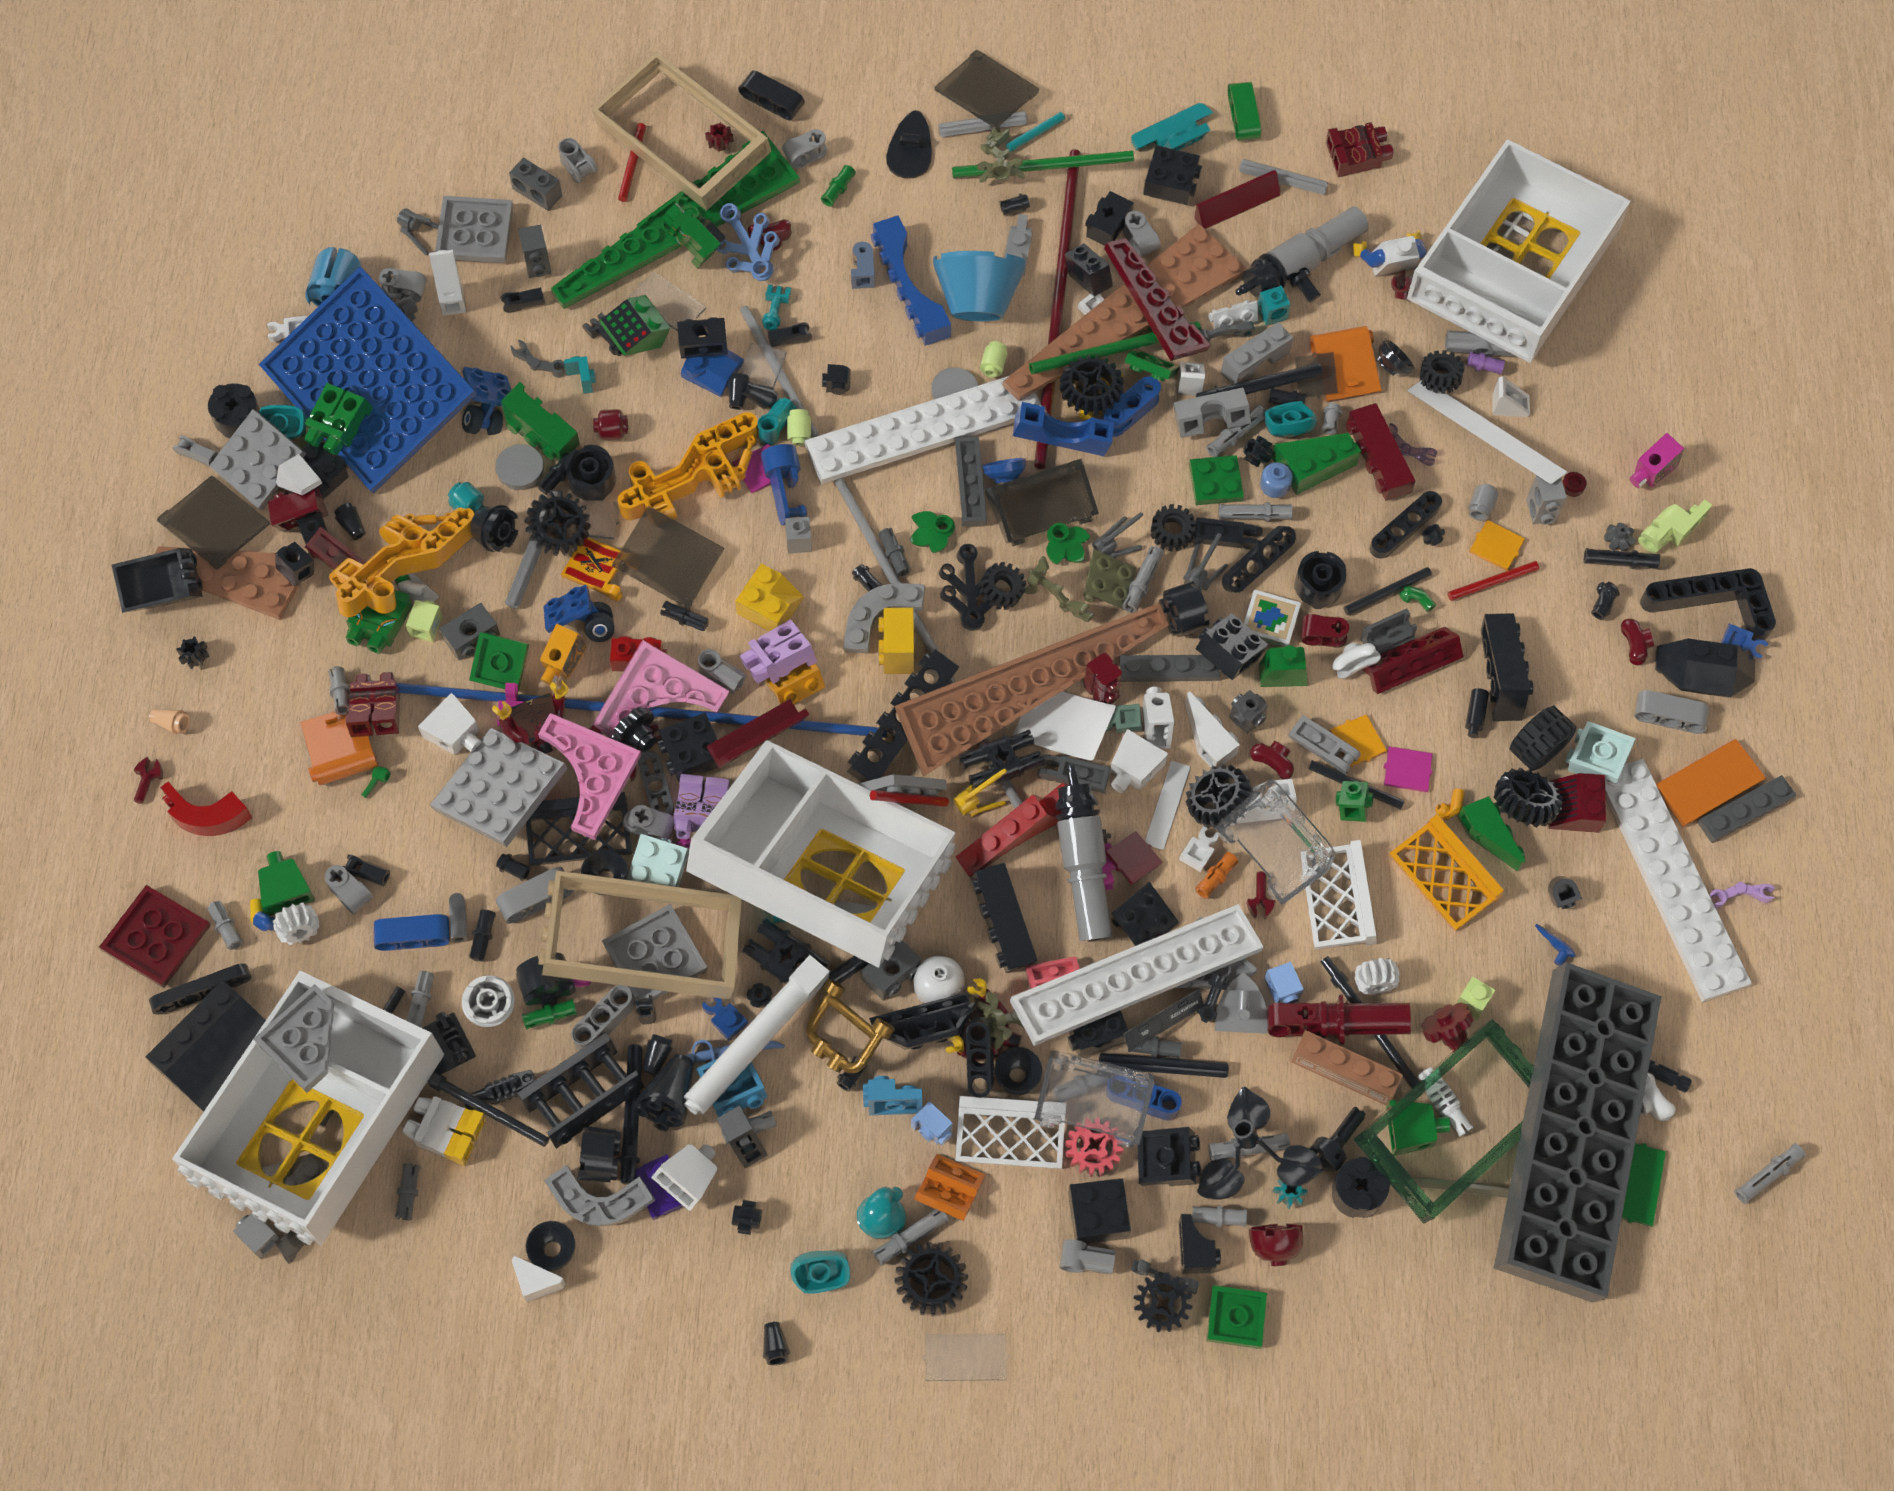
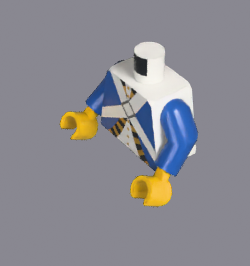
(1393, 255)

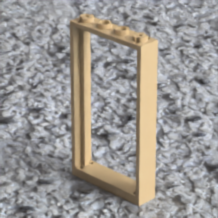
(721, 181)
(635, 978)

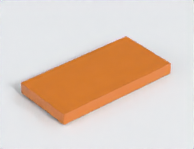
(1710, 782)

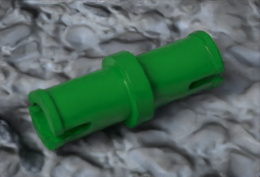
(838, 185)
(549, 1014)

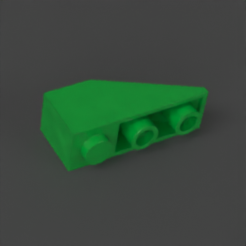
(1485, 827)

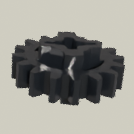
(1152, 1309)

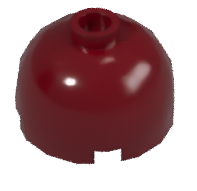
(1276, 1242)

